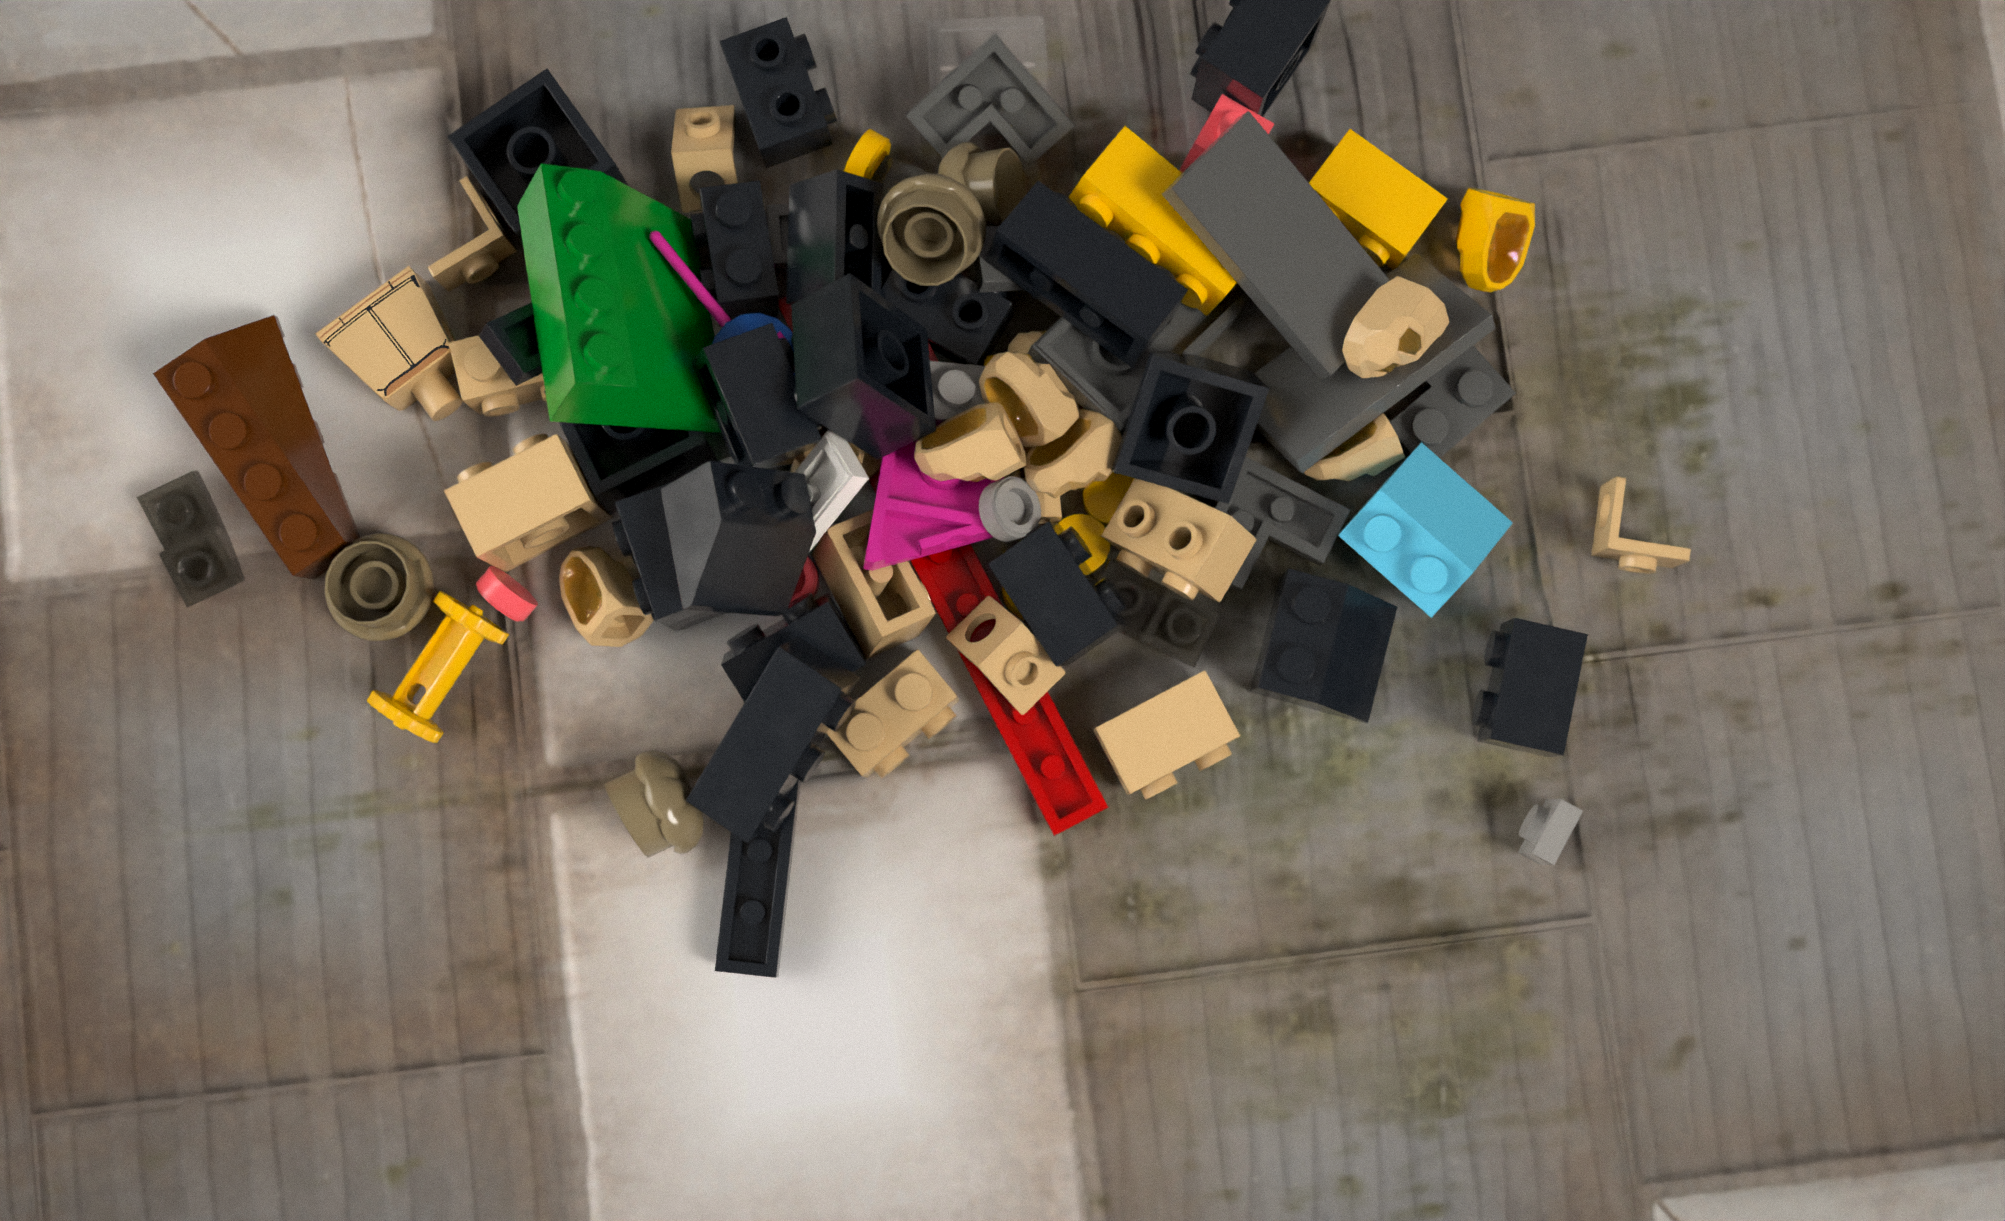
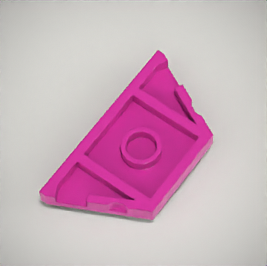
(920, 514)

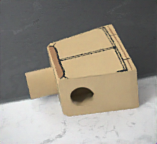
(399, 345)

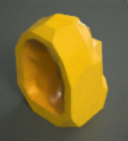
(1493, 238)

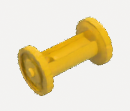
(437, 667)

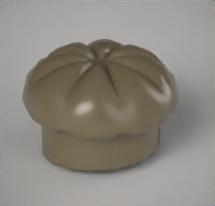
(991, 175)
(931, 228)
(379, 587)
(655, 804)

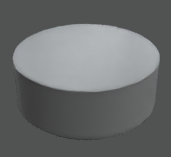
(1009, 509)

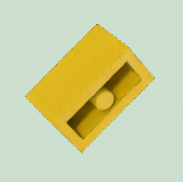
(1376, 199)

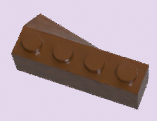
(258, 430)

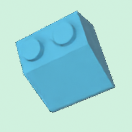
(1425, 530)

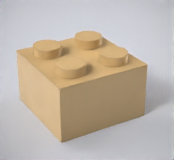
(525, 502)

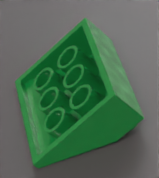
(609, 306)

